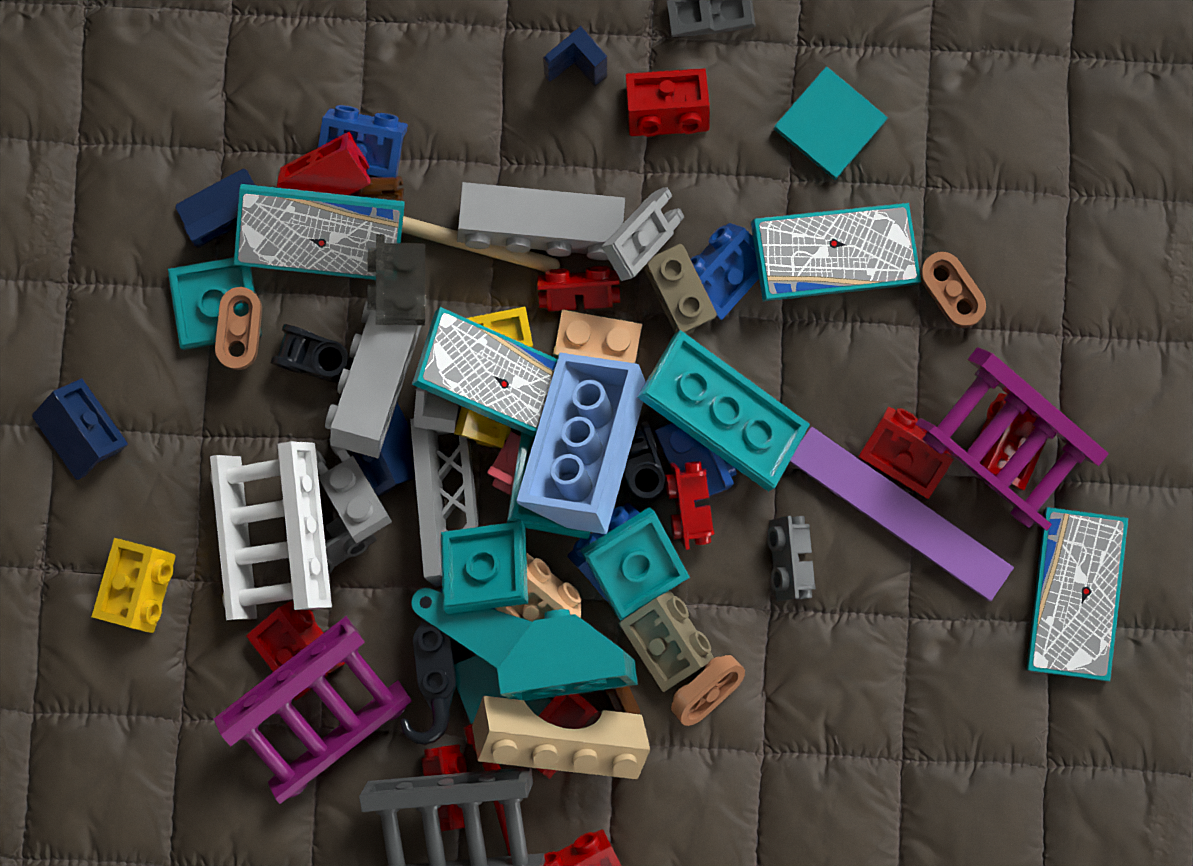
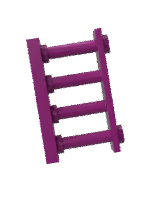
(1048, 424)
(305, 671)

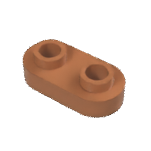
(956, 288)
(237, 329)
(707, 690)

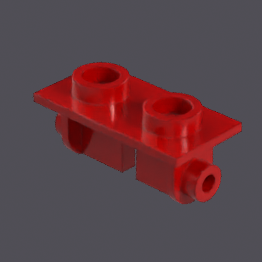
(593, 284)
(686, 487)
(446, 761)

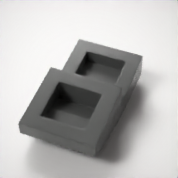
(709, 16)

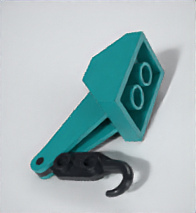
(531, 658)

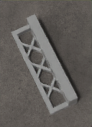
(431, 494)

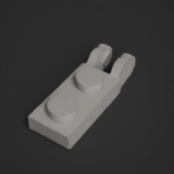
(642, 235)
(352, 495)

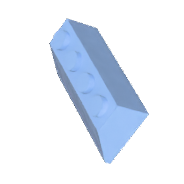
(583, 442)

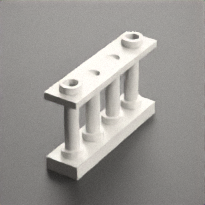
(304, 531)

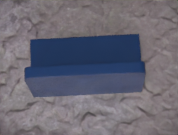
(577, 49)
(213, 209)
(78, 428)
(395, 459)

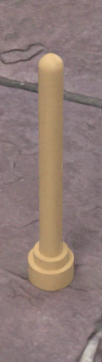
(449, 237)

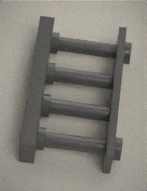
(466, 791)

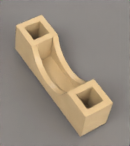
(514, 735)

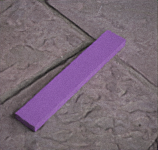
(901, 514)

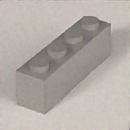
(537, 220)
(371, 385)

